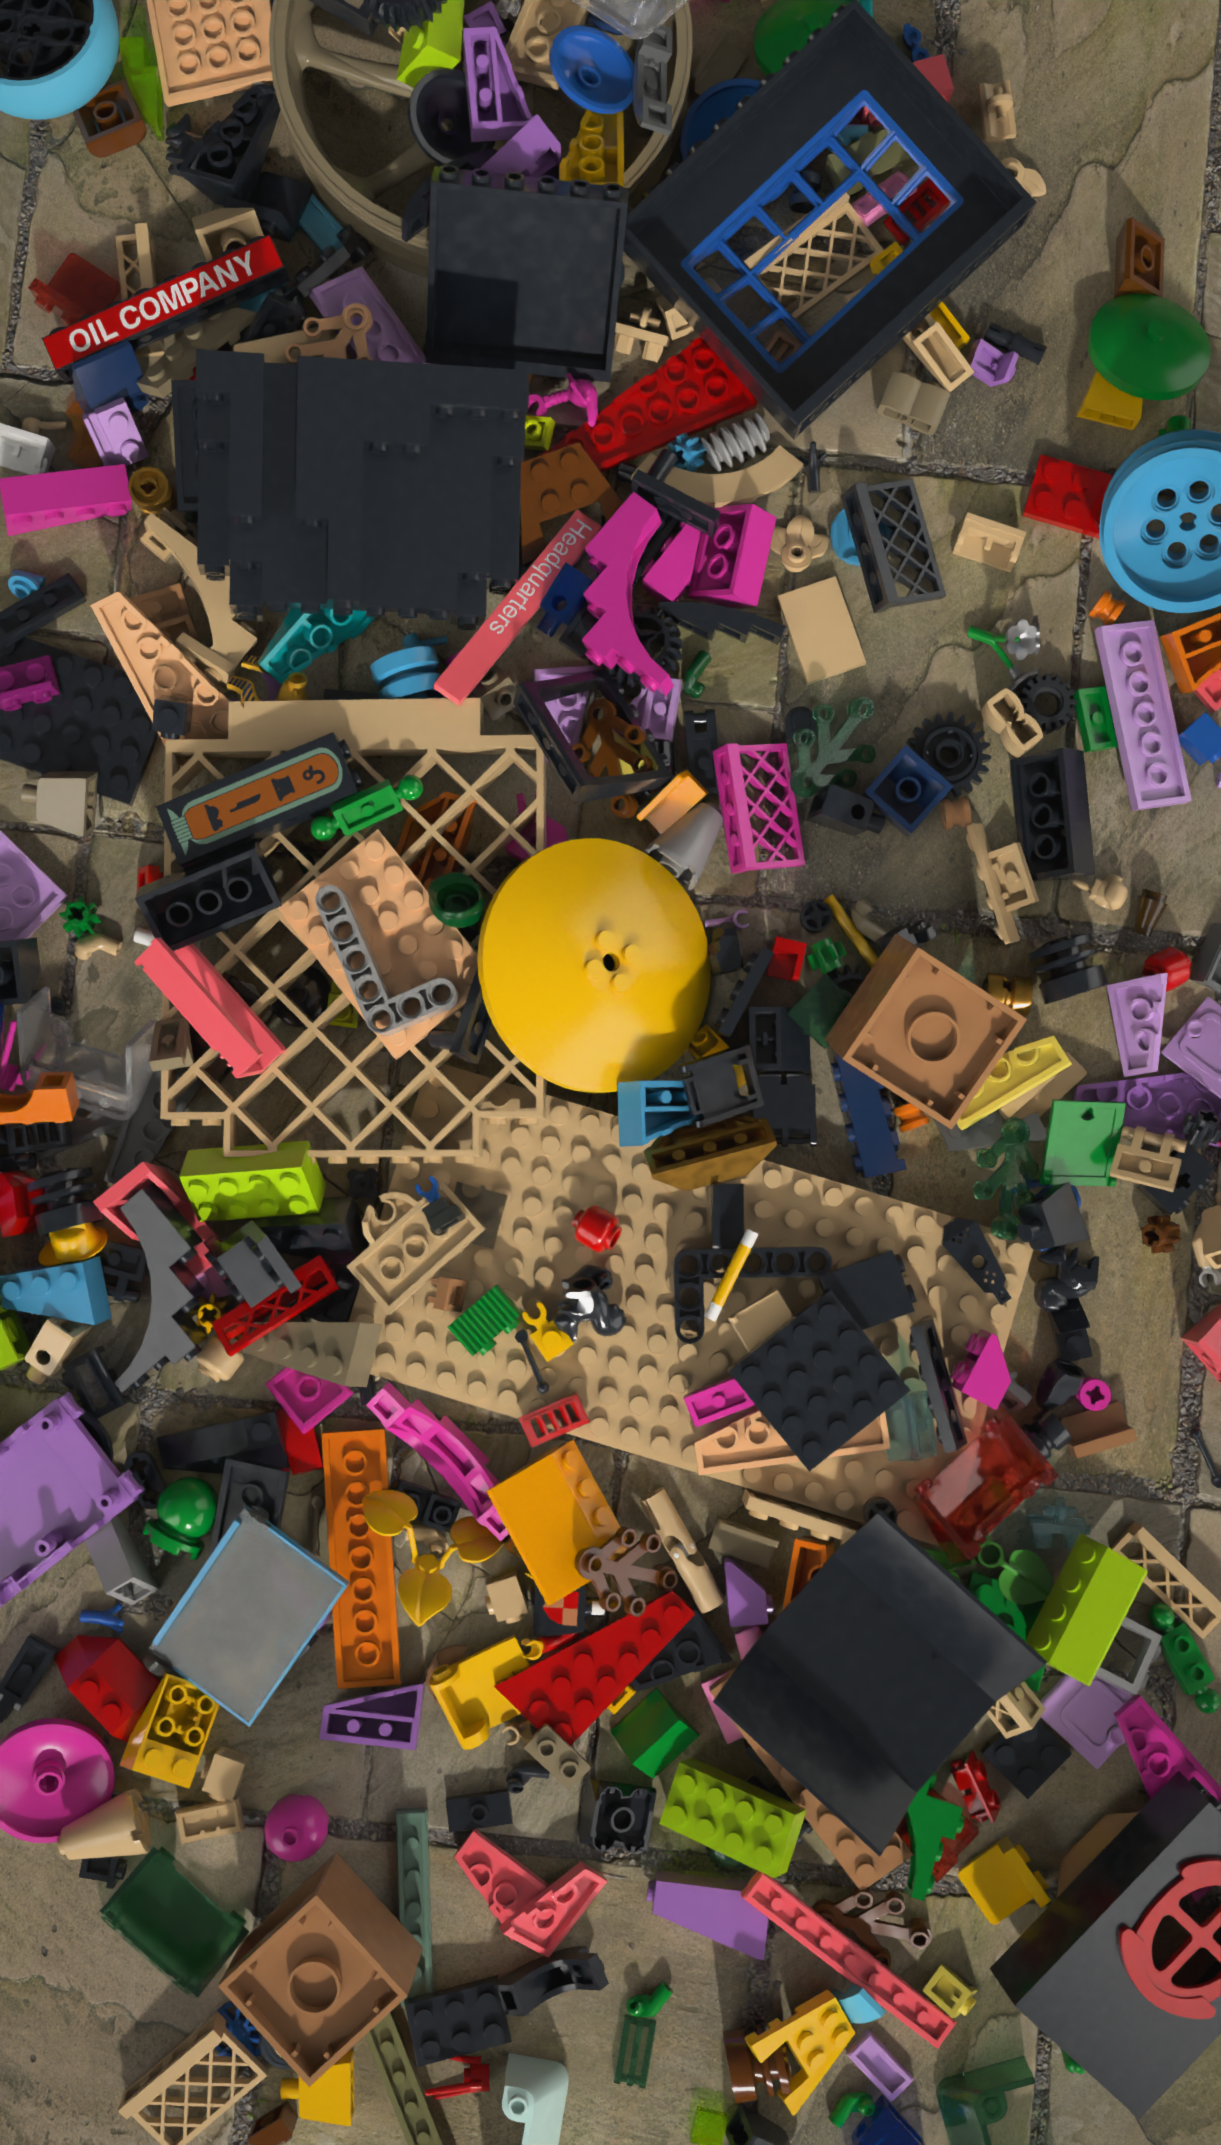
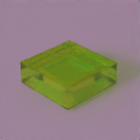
(708, 2126)

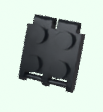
(789, 1107)

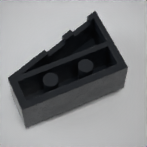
(332, 1232)

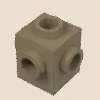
(496, 692)

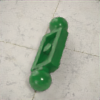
(366, 807)
(1185, 1658)

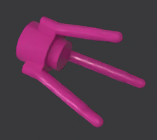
(8, 1072)

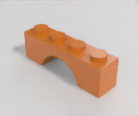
(49, 1101)

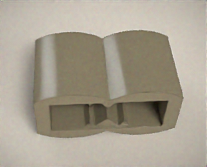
(913, 402)

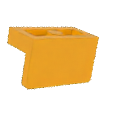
(673, 802)

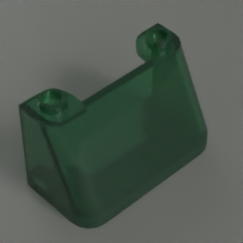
(173, 1923)

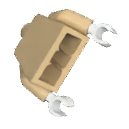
(1207, 1243)

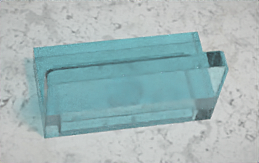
(911, 1428)

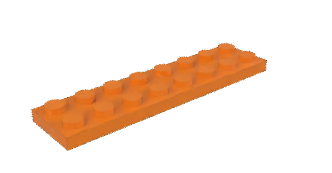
(367, 1610)

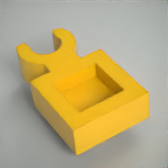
(547, 1337)

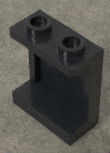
(872, 1289)

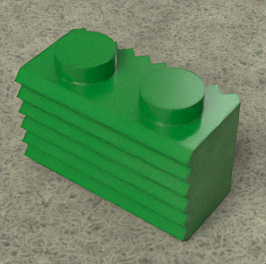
(486, 1320)

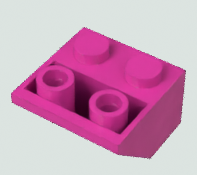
(983, 1371)

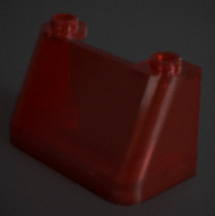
(981, 1487)

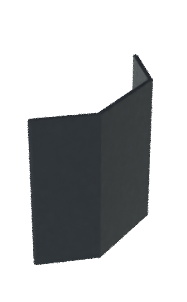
(874, 1678)

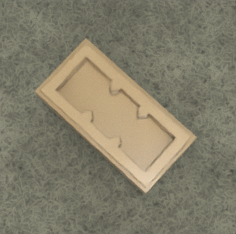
(209, 1820)

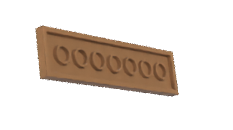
(850, 1851)

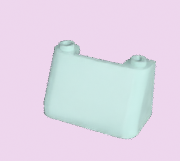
(535, 2096)

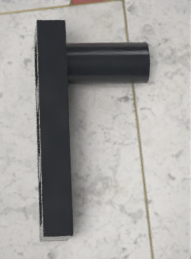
(670, 500)
(471, 1031)

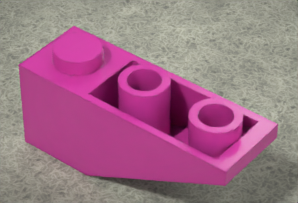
(673, 571)

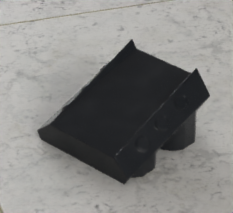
(616, 1815)

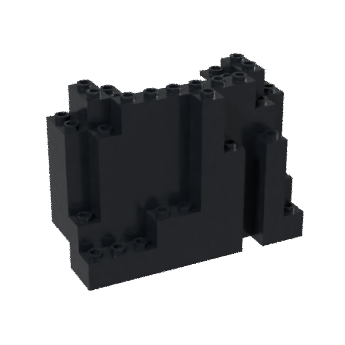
(359, 484)

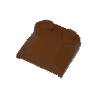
(110, 121)

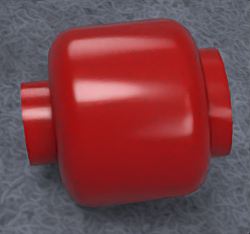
(1169, 961)
(596, 1228)

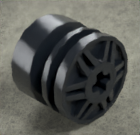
(1068, 968)
(64, 1200)

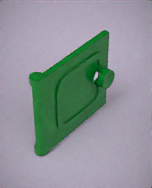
(1082, 1148)

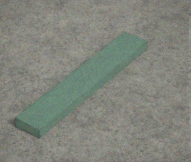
(414, 1890)

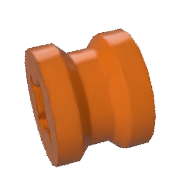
(1107, 608)
(910, 1117)

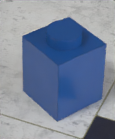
(1202, 740)

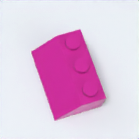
(734, 560)

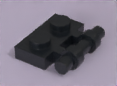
(128, 1264)

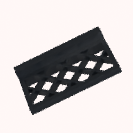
(873, 547)

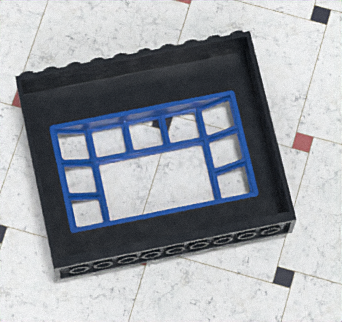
(768, 147)

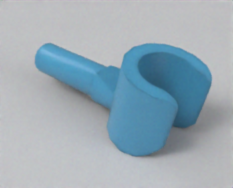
(413, 641)

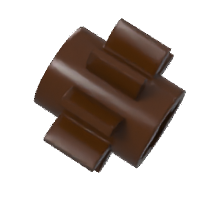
(1161, 1234)

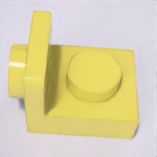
(950, 1992)

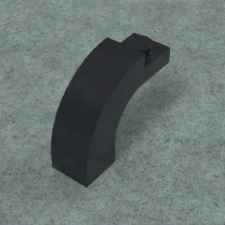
(547, 1977)

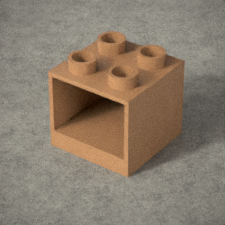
(924, 1031)
(322, 1969)

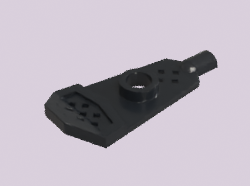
(970, 1247)

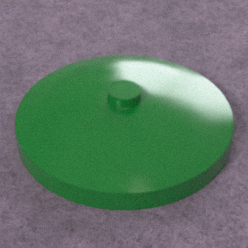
(787, 27)
(1148, 346)

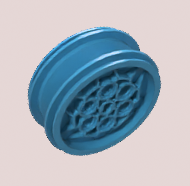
(1140, 556)

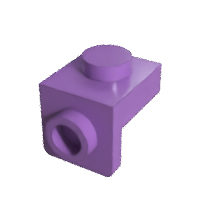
(991, 364)

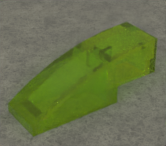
(143, 82)

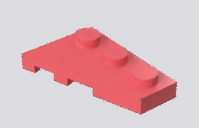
(498, 1875)
(555, 1910)

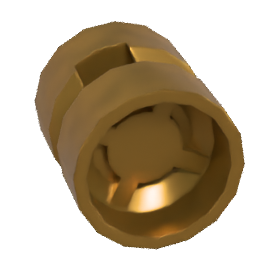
(152, 491)
(1014, 992)

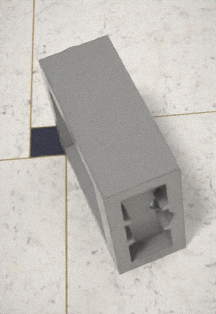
(1149, 1652)

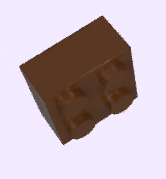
(274, 2126)

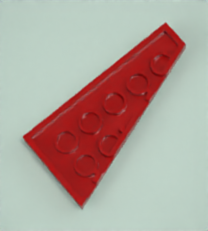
(589, 1674)

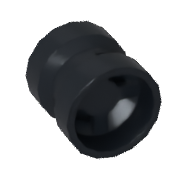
(798, 202)

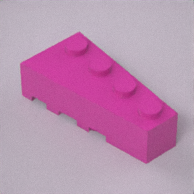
(63, 497)

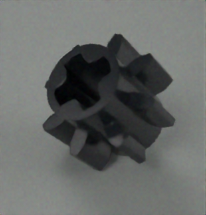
(1201, 1128)

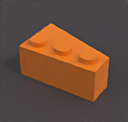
(1194, 652)

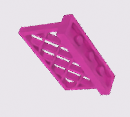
(735, 807)

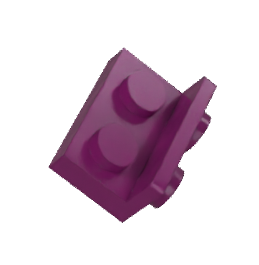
(27, 682)

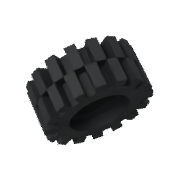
(1062, 694)

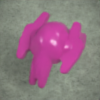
(579, 392)

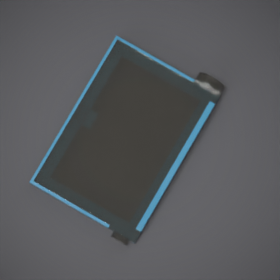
(246, 1616)

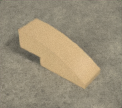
(938, 353)

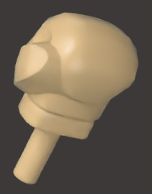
(1107, 893)

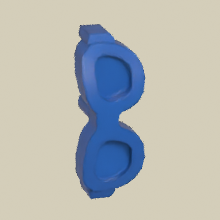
(912, 40)

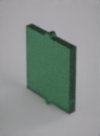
(820, 1009)

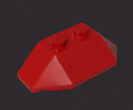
(107, 1681)

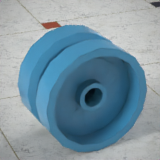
(407, 674)

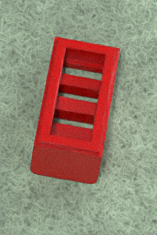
(927, 188)
(577, 1405)

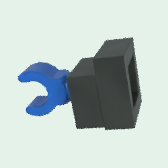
(439, 1212)

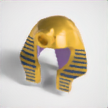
(291, 689)

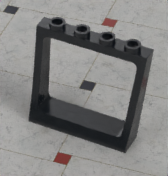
(579, 785)

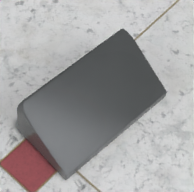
(1208, 963)

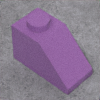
(745, 1596)

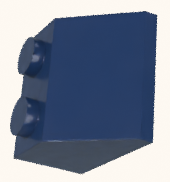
(109, 377)
(907, 791)

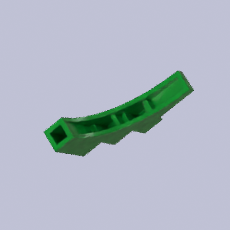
(927, 1822)

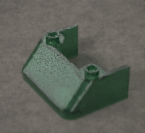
(978, 2099)

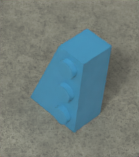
(650, 1110)
(59, 1291)

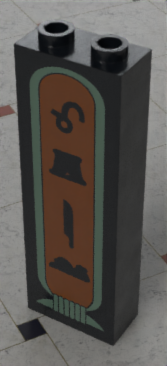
(260, 800)

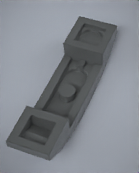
(651, 81)

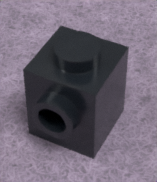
(172, 716)

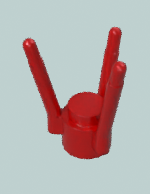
(475, 2080)

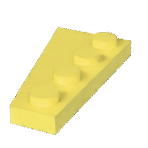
(1015, 1075)

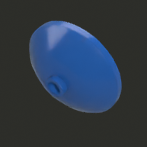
(592, 69)

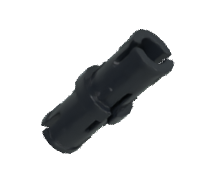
(1015, 342)

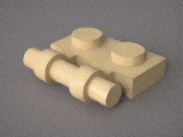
(1146, 1166)

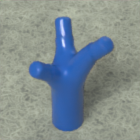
(104, 1618)

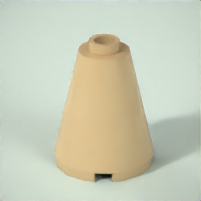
(108, 1830)

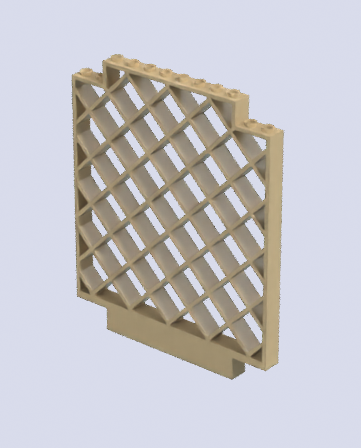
(371, 729)

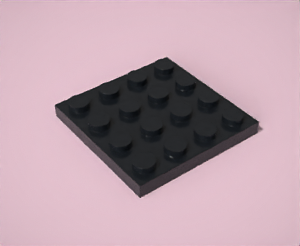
(819, 1379)

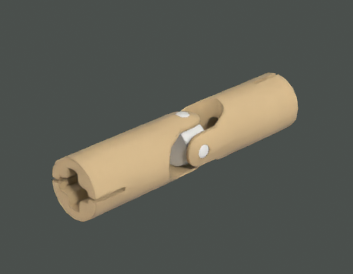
(684, 1554)

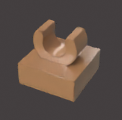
(449, 1294)

